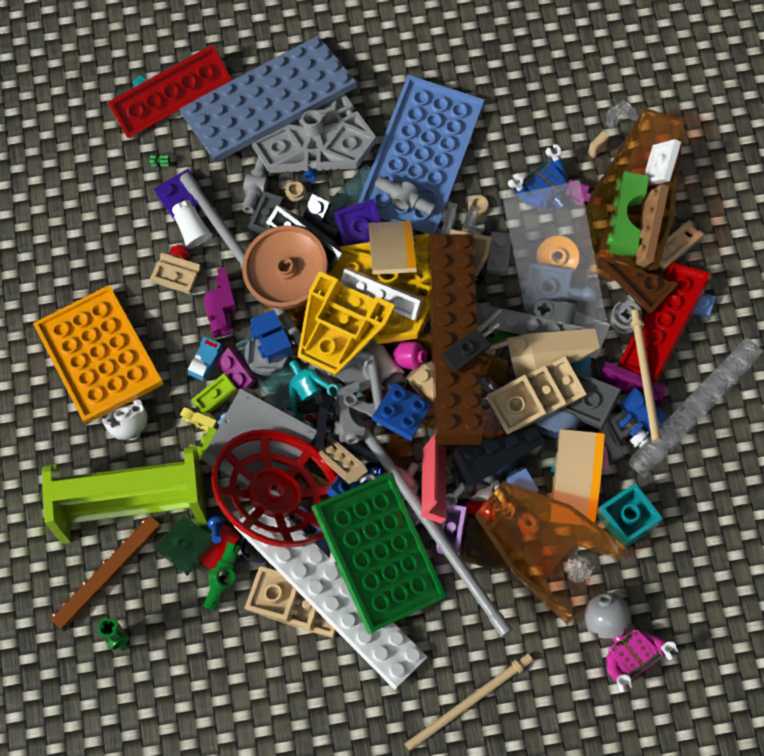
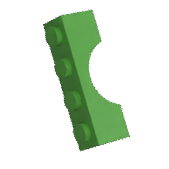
(624, 235)

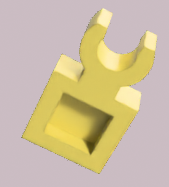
(200, 420)

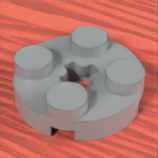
(261, 365)

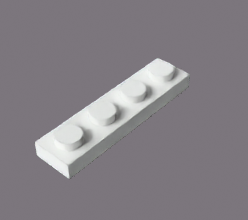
(405, 302)

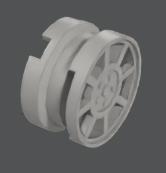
(622, 316)

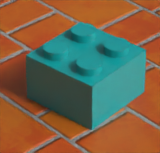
(629, 515)

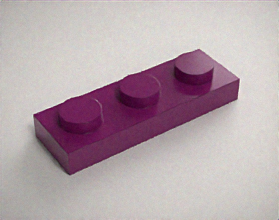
(628, 381)

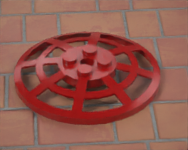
(275, 479)

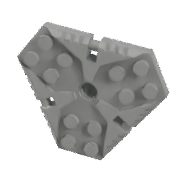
(329, 136)

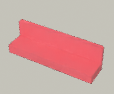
(433, 482)

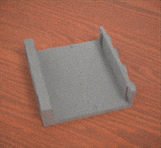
(251, 414)

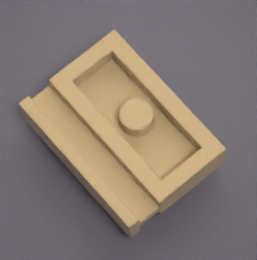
(175, 273)

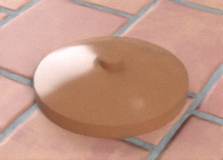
(283, 266)

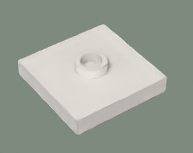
(662, 162)

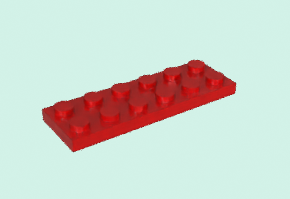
(169, 91)
(668, 320)

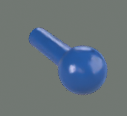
(215, 522)

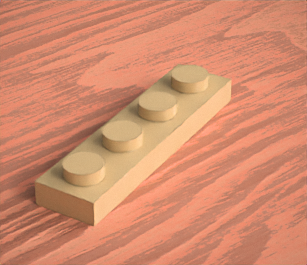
(342, 461)

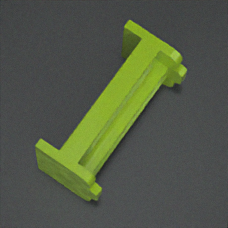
(122, 493)

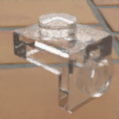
(469, 219)

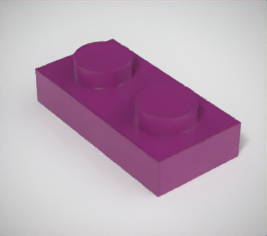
(236, 369)

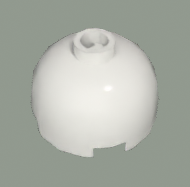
(126, 421)

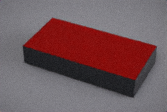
(216, 552)

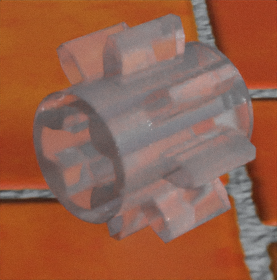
(579, 569)

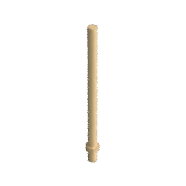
(637, 324)
(516, 667)

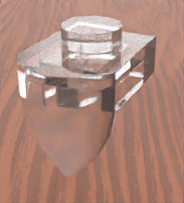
(617, 112)

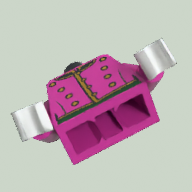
(635, 654)

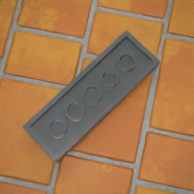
(591, 409)

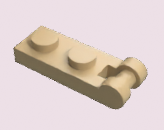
(680, 243)

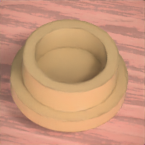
(295, 191)

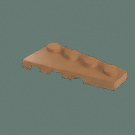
(650, 223)

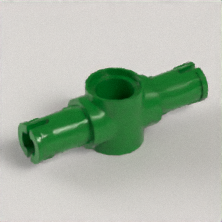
(217, 587)

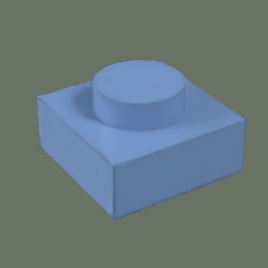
(705, 305)

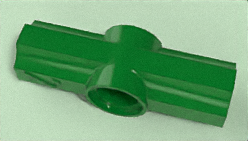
(113, 634)

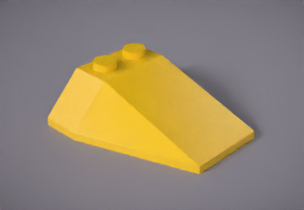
(339, 323)

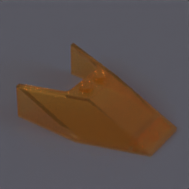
(537, 534)

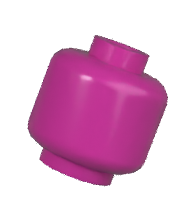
(410, 355)

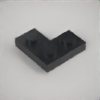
(316, 214)

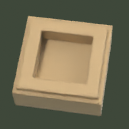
(598, 144)

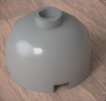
(607, 615)

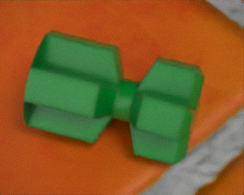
(164, 160)

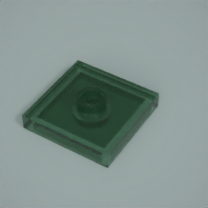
(185, 545)

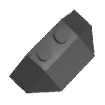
(282, 217)

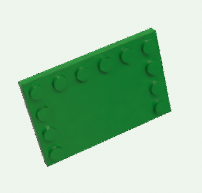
(378, 552)

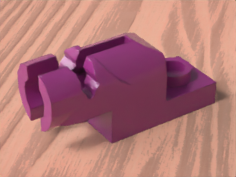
(220, 305)

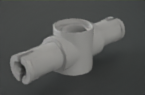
(254, 186)
(404, 195)

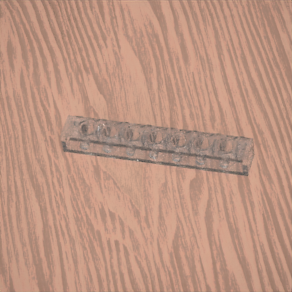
(696, 407)

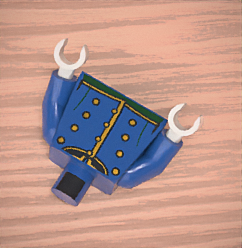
(547, 175)

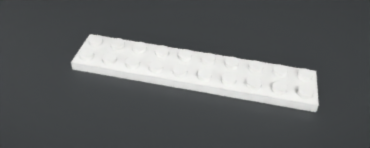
(324, 588)

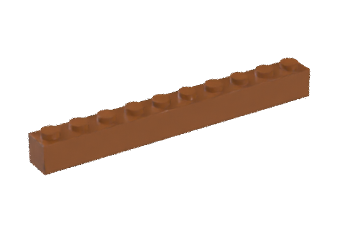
(106, 573)

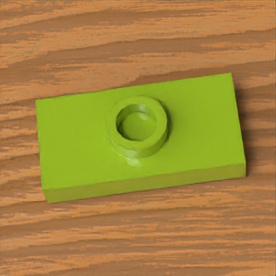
(214, 394)

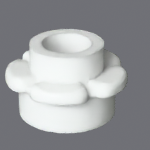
(640, 438)

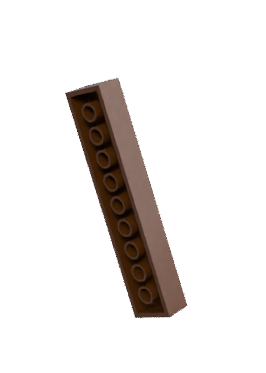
(452, 317)

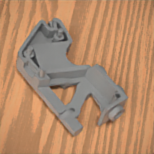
(358, 376)

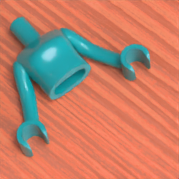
(307, 386)

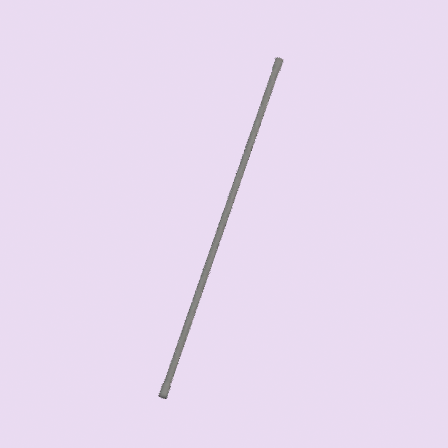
(495, 617)

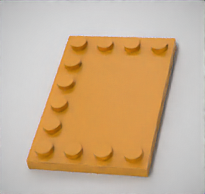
(97, 354)

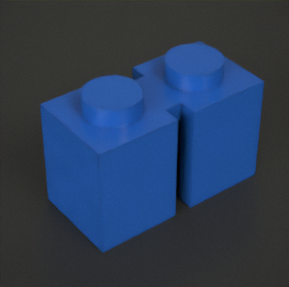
(272, 339)

